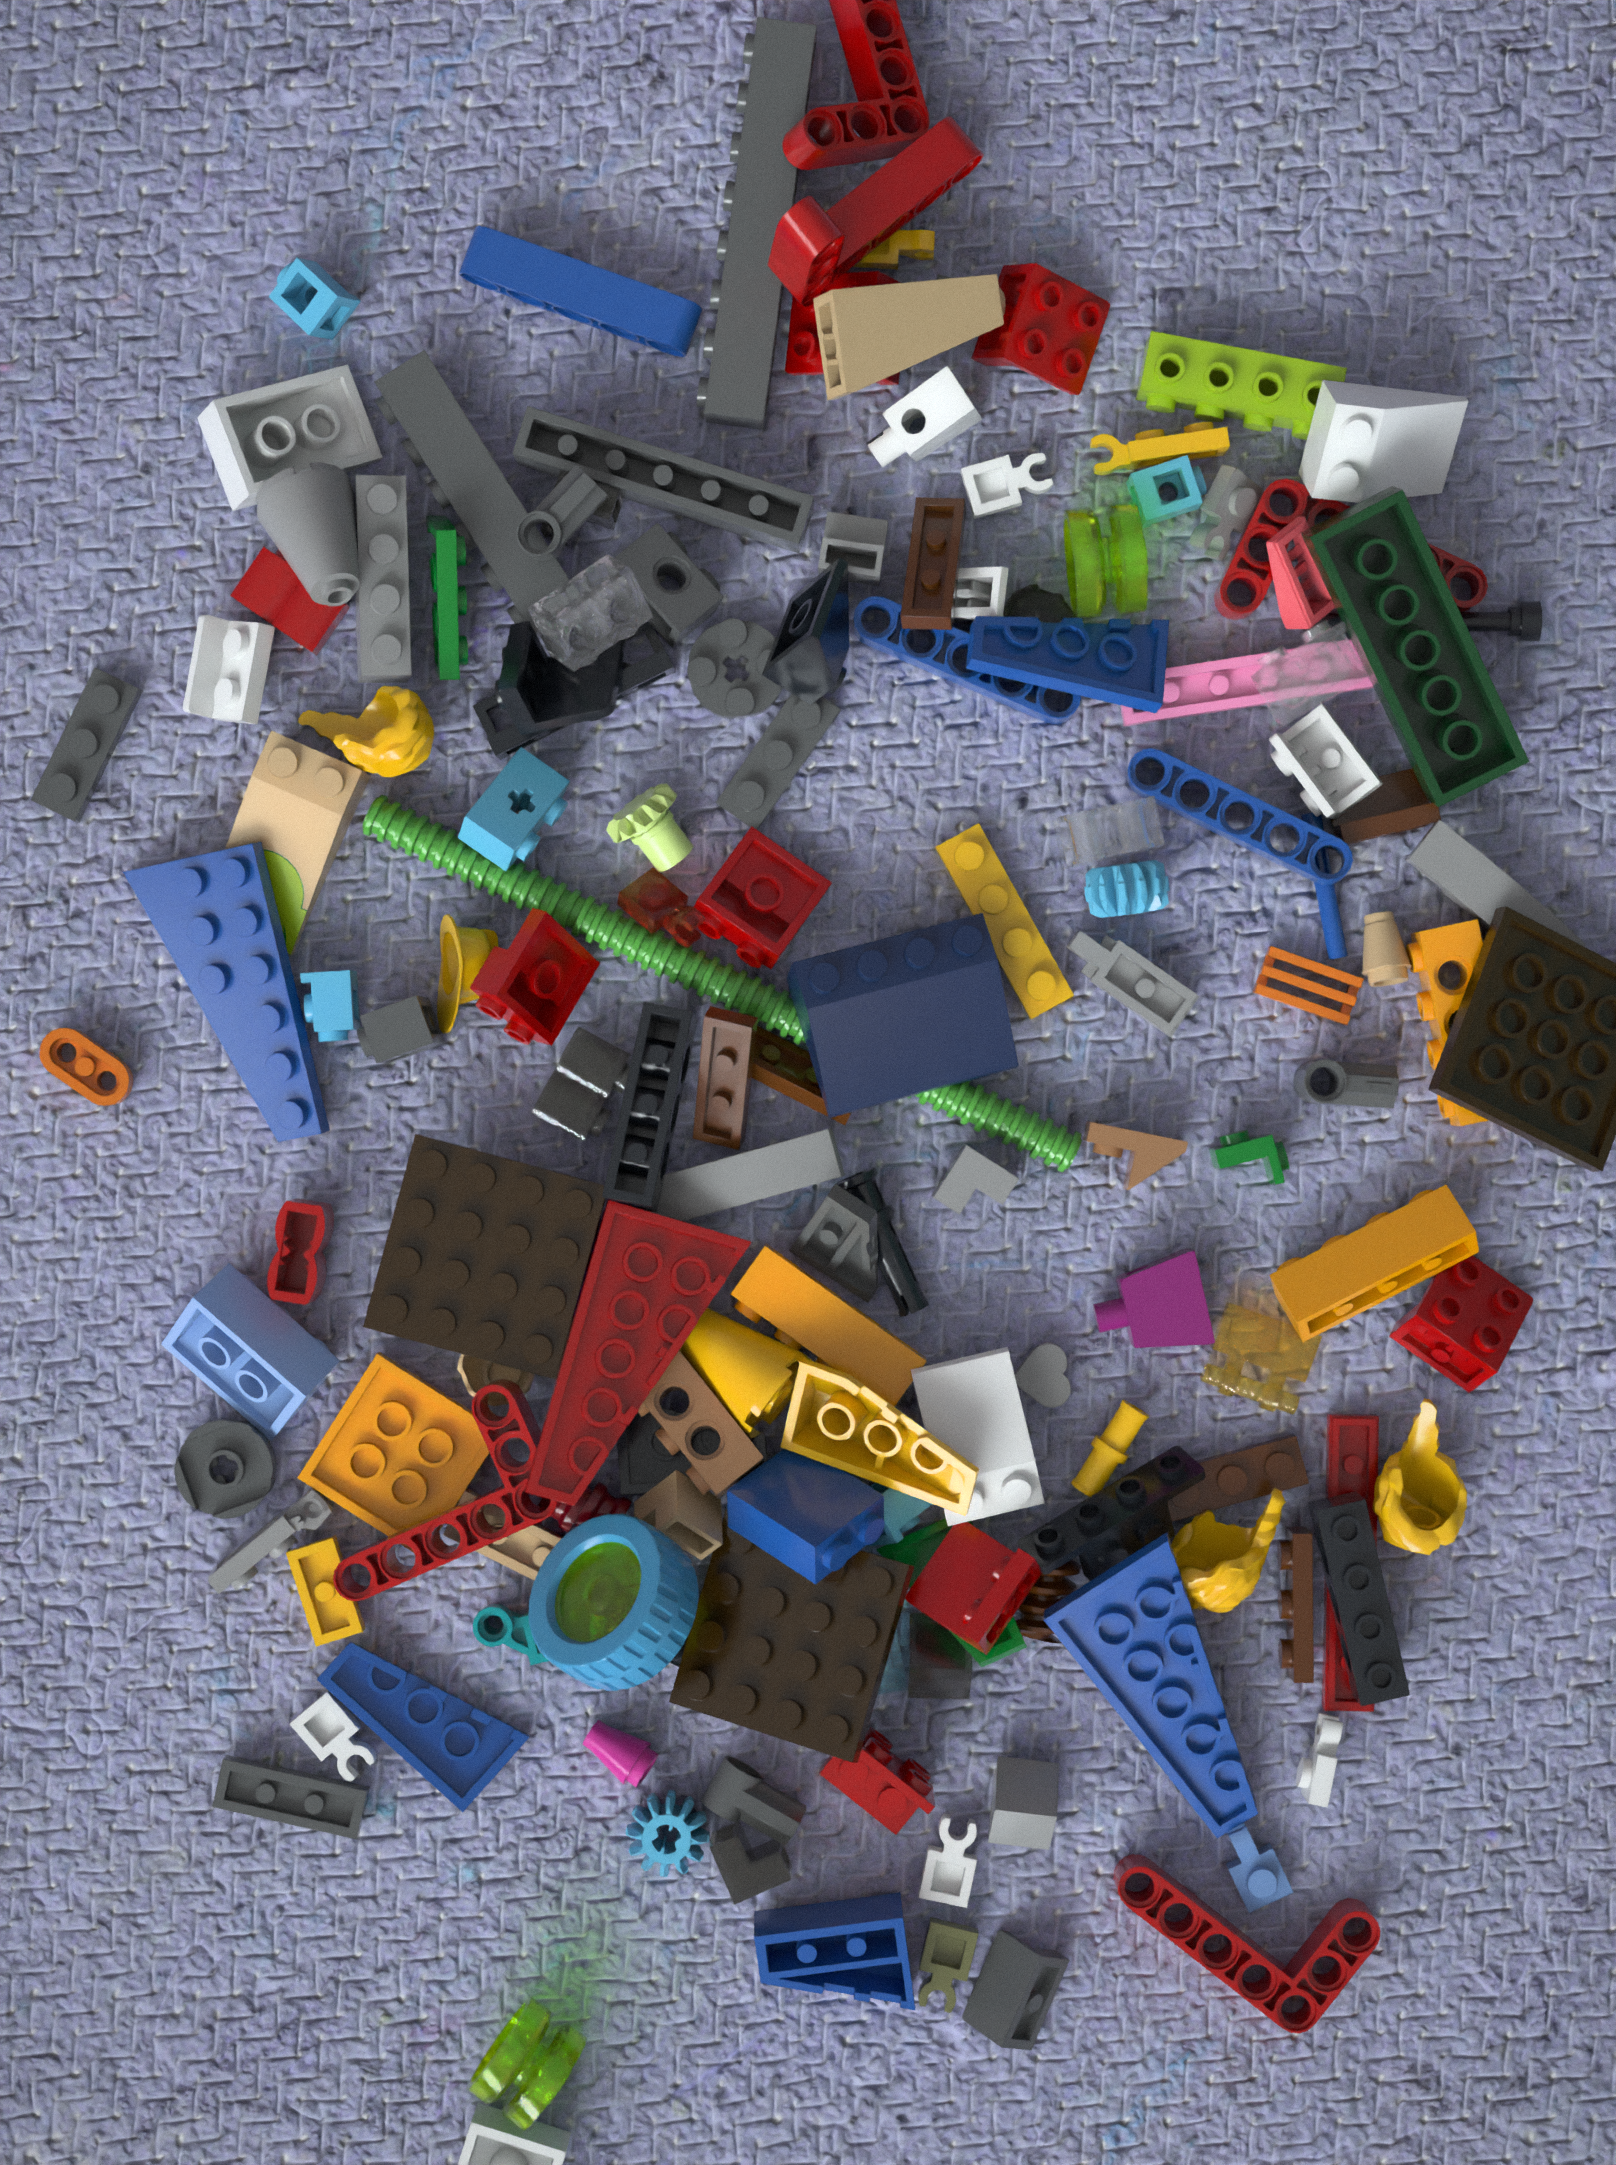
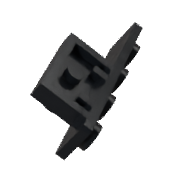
(1116, 1518)

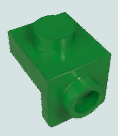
(1240, 1148)

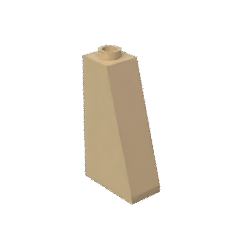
(893, 326)

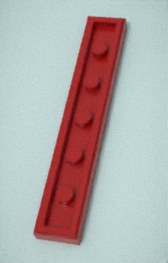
(1349, 1468)

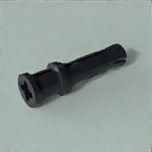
(891, 1255)

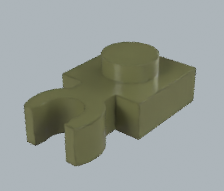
(946, 1955)

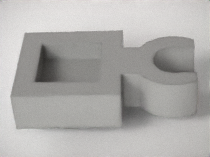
(1228, 510)

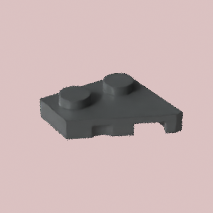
(842, 1242)

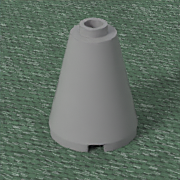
(314, 529)

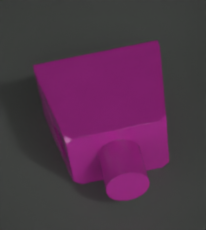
(1160, 1304)

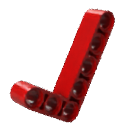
(879, 101)
(820, 246)
(1265, 524)
(467, 1517)
(1242, 1951)

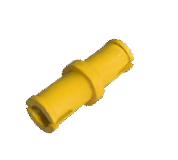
(1110, 1449)

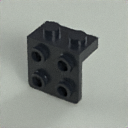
(548, 694)

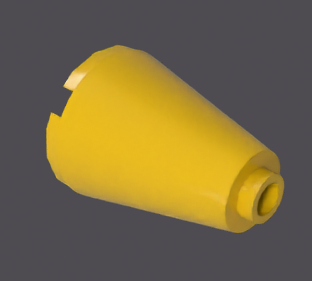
(743, 1368)

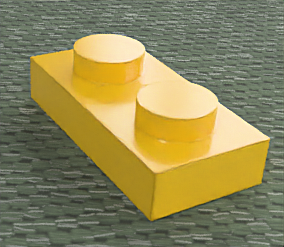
(326, 1611)

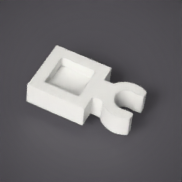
(996, 485)
(329, 1729)
(1317, 1771)
(949, 1870)

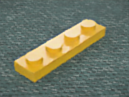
(1012, 931)

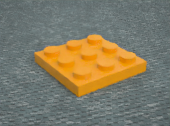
(396, 1450)

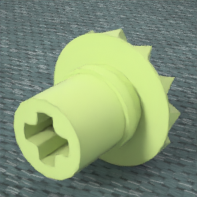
(652, 827)

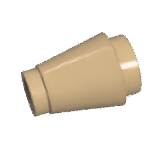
(1383, 951)

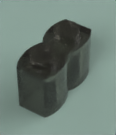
(583, 1085)

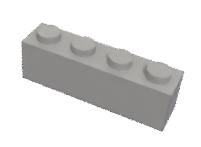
(383, 579)

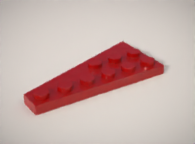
(632, 1317)

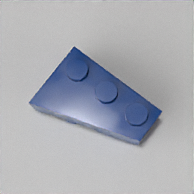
(838, 1948)

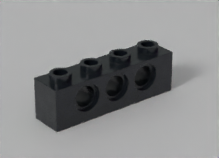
(650, 1106)
(1358, 1598)

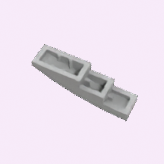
(1476, 881)
(750, 1176)

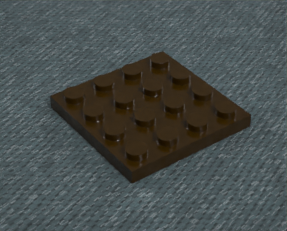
(1537, 1041)
(485, 1256)
(792, 1651)

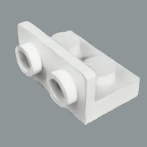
(228, 669)

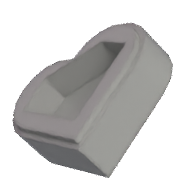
(1043, 1375)

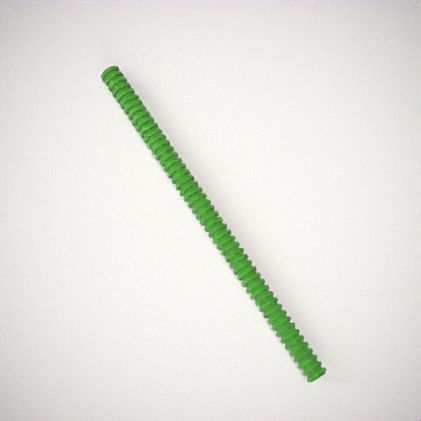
(689, 967)

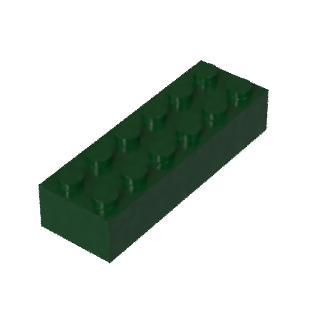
(1415, 646)

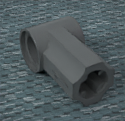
(565, 510)
(1350, 1083)
(741, 1794)

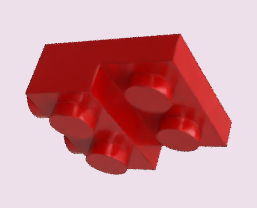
(760, 899)
(535, 980)

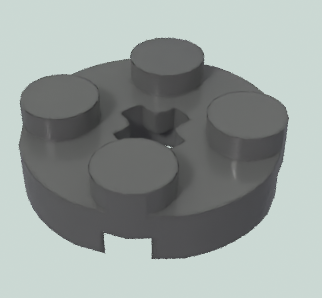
(707, 669)
(213, 1493)

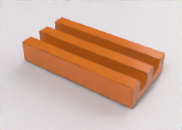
(1347, 999)

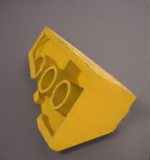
(861, 1433)

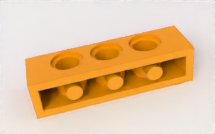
(1427, 952)

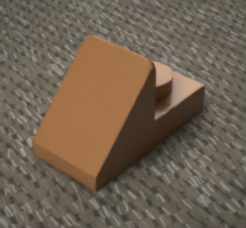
(1147, 1151)

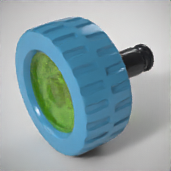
(614, 1602)

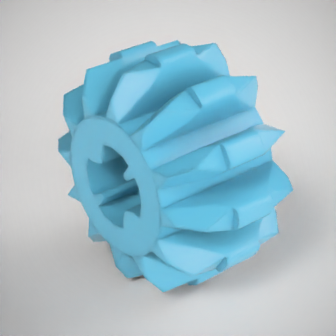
(1127, 888)
(658, 1850)

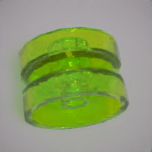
(1109, 560)
(532, 2066)

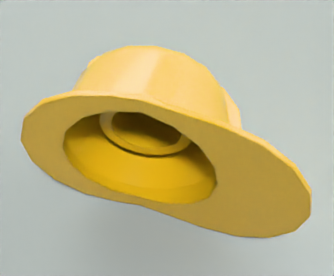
(462, 957)

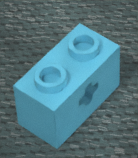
(492, 822)

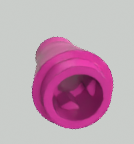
(621, 1753)

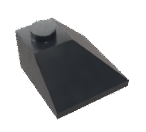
(813, 637)

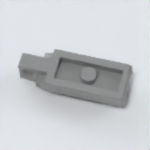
(1134, 981)
(272, 1538)

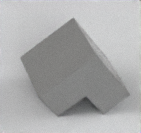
(858, 542)
(969, 1172)
(1024, 1803)

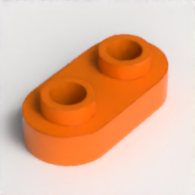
(87, 1067)

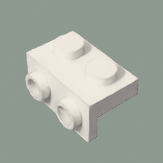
(1324, 763)

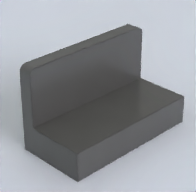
(1014, 1991)

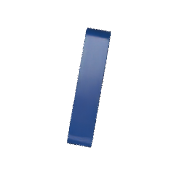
(580, 291)
(940, 663)
(1257, 835)

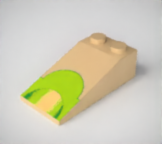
(300, 812)

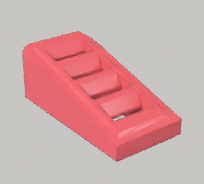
(1299, 602)

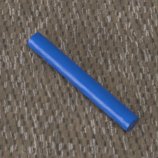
(1328, 900)

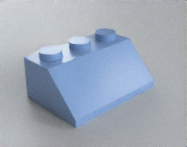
(250, 1351)

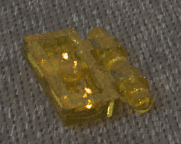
(1263, 1342)

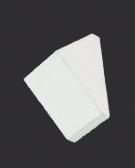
(980, 593)

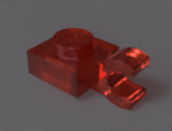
(659, 904)

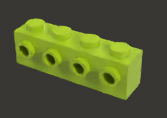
(1232, 383)

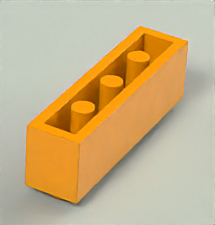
(1374, 1262)
(825, 1325)

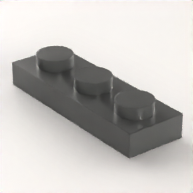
(86, 745)
(777, 759)
(291, 1796)

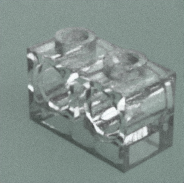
(586, 605)
(1108, 832)

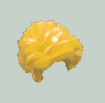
(387, 737)
(1420, 1490)
(1223, 1560)

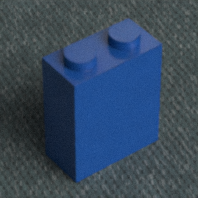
(805, 1513)

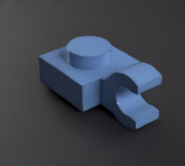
(1256, 1871)

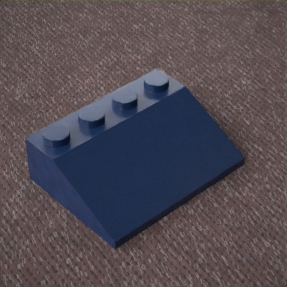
(903, 1014)

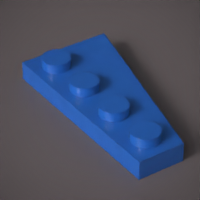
(1092, 660)
(428, 1727)

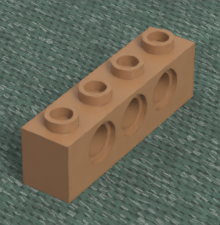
(736, 1452)

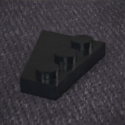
(647, 1462)

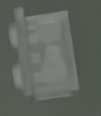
(1309, 674)

